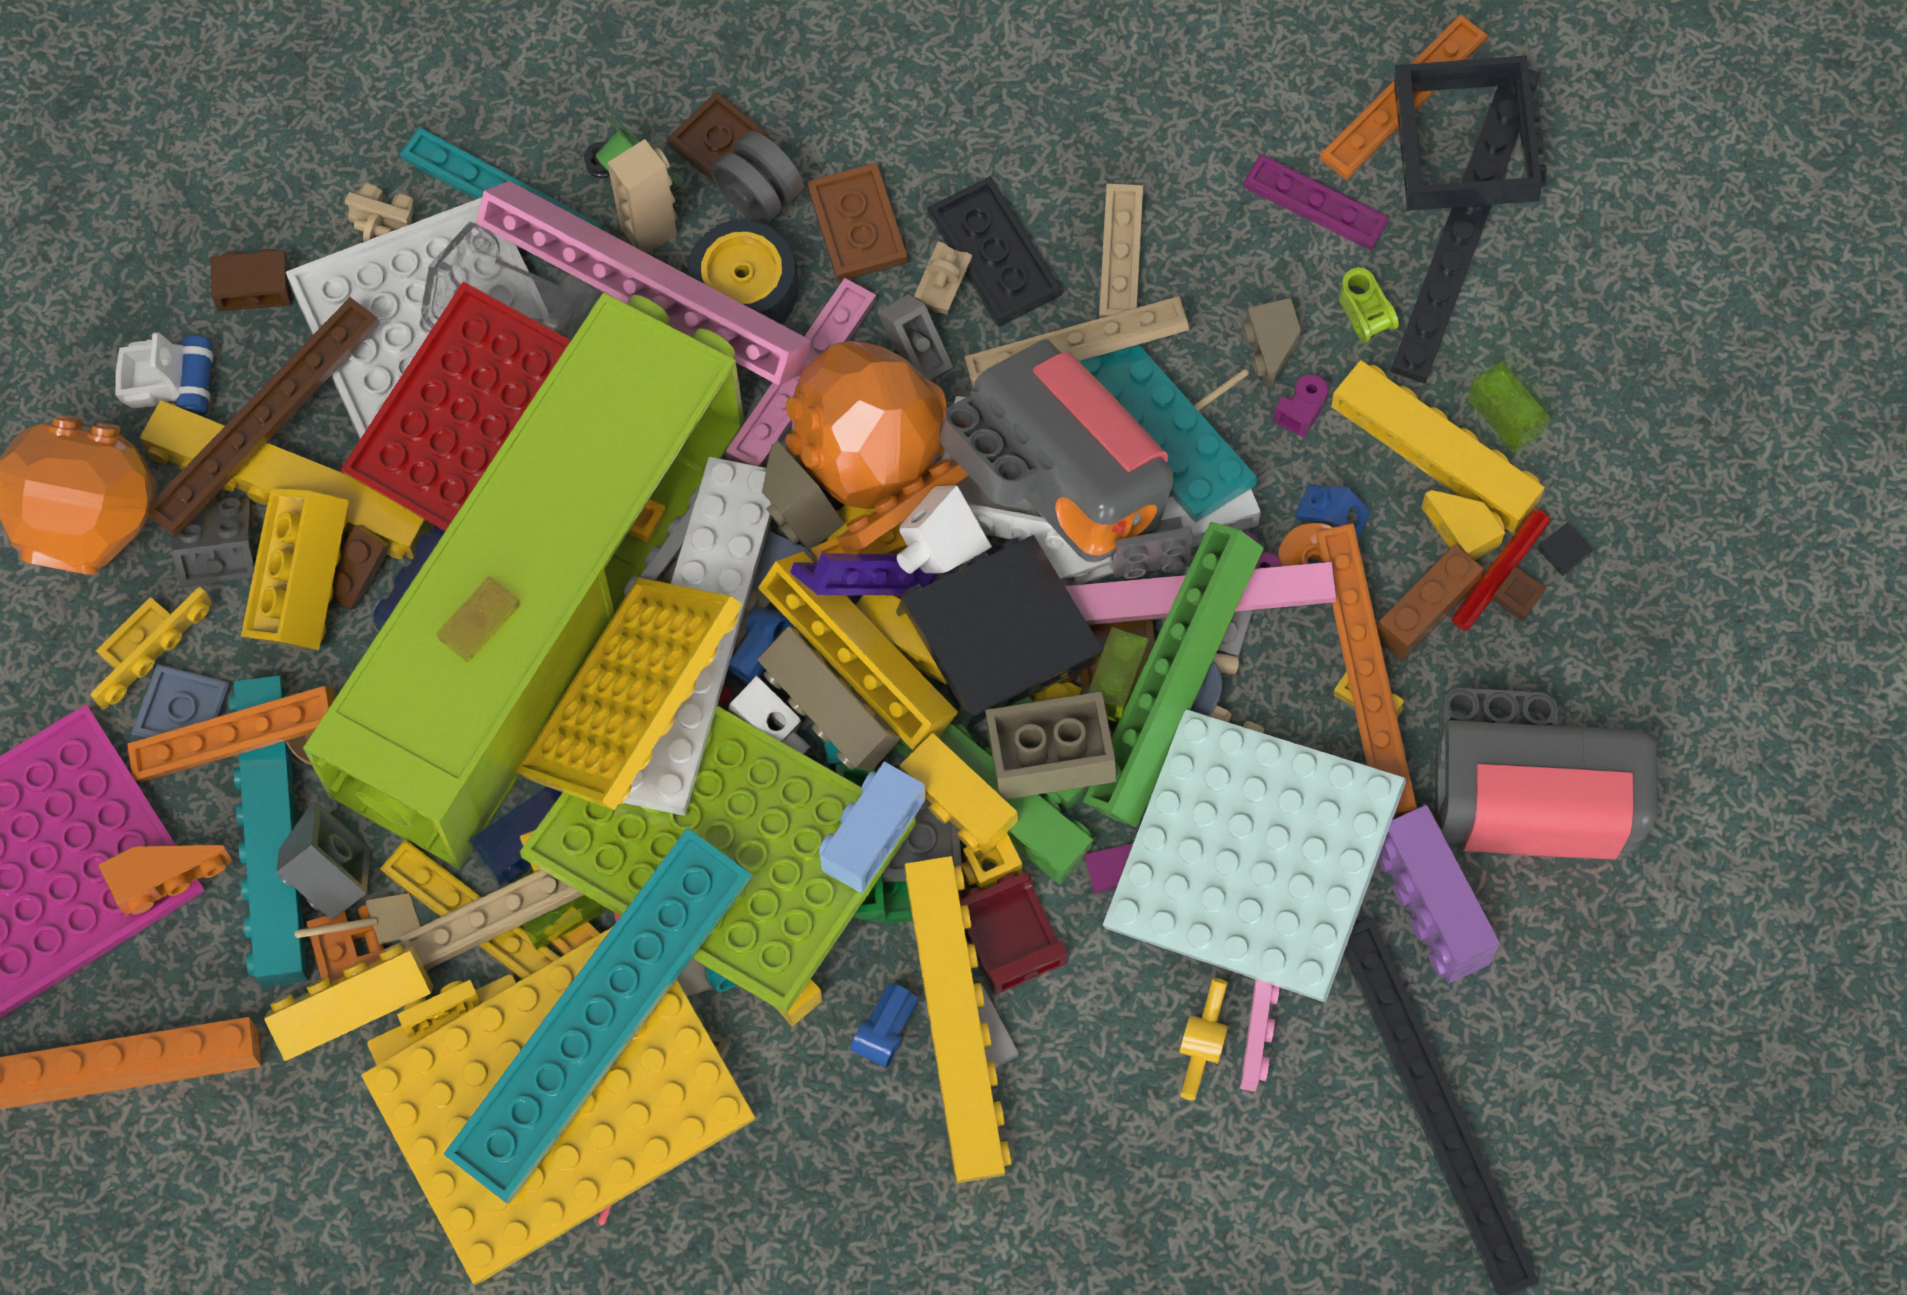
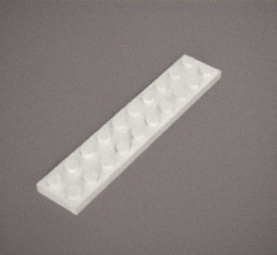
(720, 558)

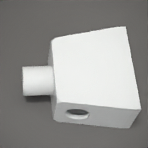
(941, 533)
(763, 708)

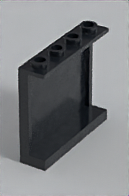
(1001, 628)

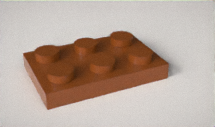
(857, 222)

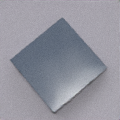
(178, 700)

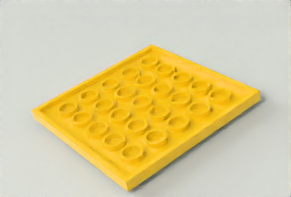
(629, 691)

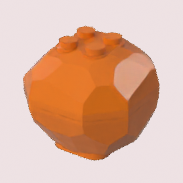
(864, 423)
(73, 494)

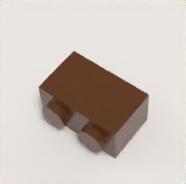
(250, 280)

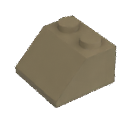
(797, 501)

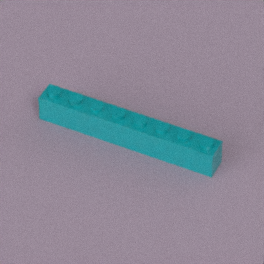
(267, 820)

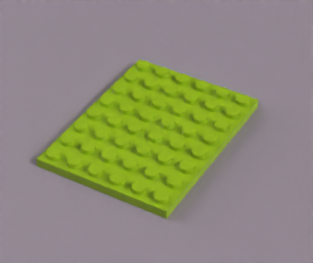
(760, 810)

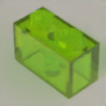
(1507, 407)
(1119, 670)

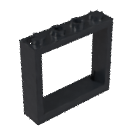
(1460, 75)

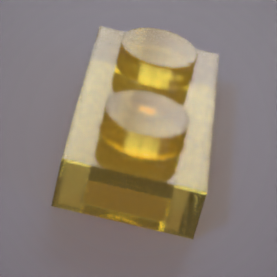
(478, 619)

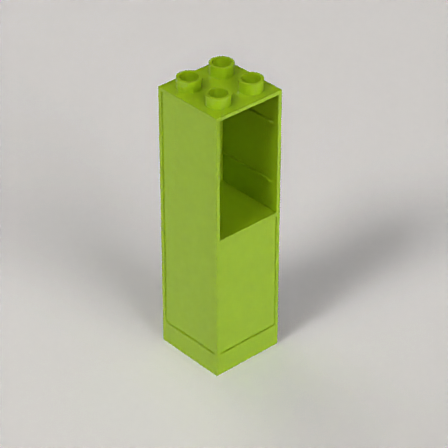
(617, 422)

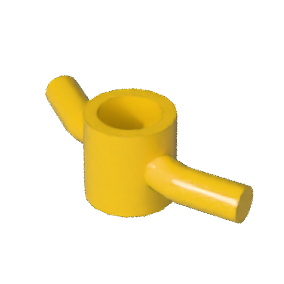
(1203, 1039)

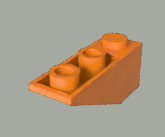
(152, 872)

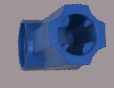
(762, 629)
(880, 1035)

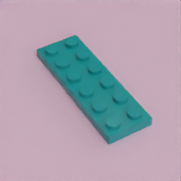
(1202, 463)

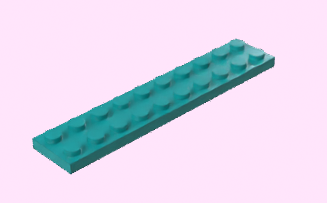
(597, 1015)

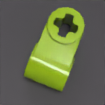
(1369, 311)

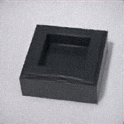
(1565, 549)

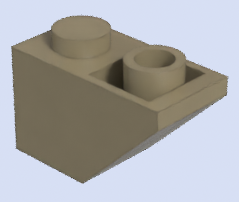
(1274, 337)

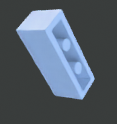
(871, 826)

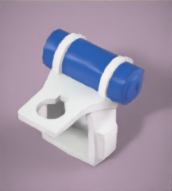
(165, 372)

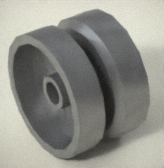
(757, 177)

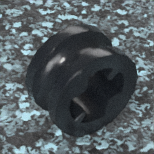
(595, 170)

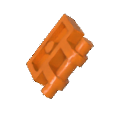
(337, 949)

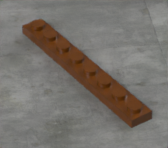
(262, 417)

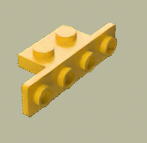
(142, 640)
(429, 1015)

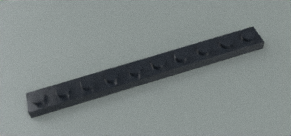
(1458, 241)
(1438, 1111)

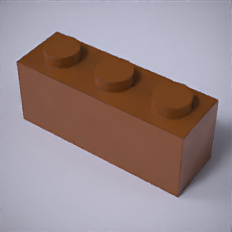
(1429, 602)

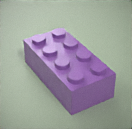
(1437, 896)

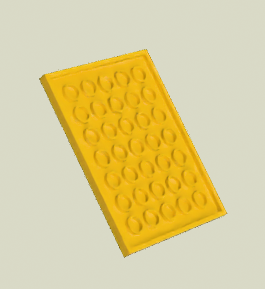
(645, 1117)

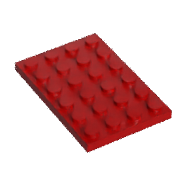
(454, 405)

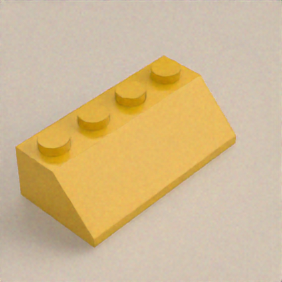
(295, 568)

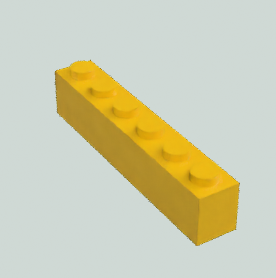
(1436, 445)
(860, 655)

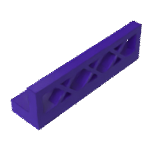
(858, 575)

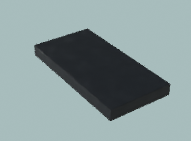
(1004, 261)

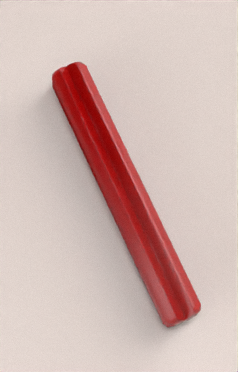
(1500, 569)

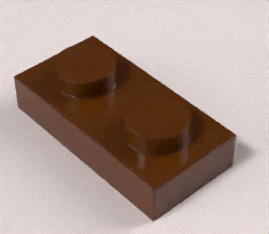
(357, 566)

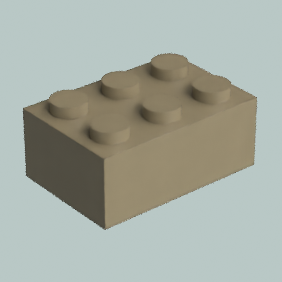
(1051, 745)

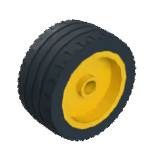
(749, 266)

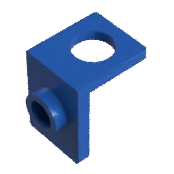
(1332, 505)

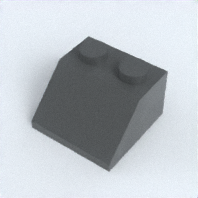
(324, 862)

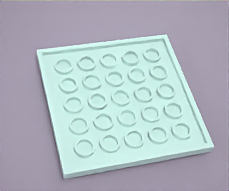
(1255, 854)

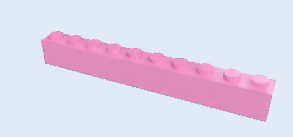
(627, 271)

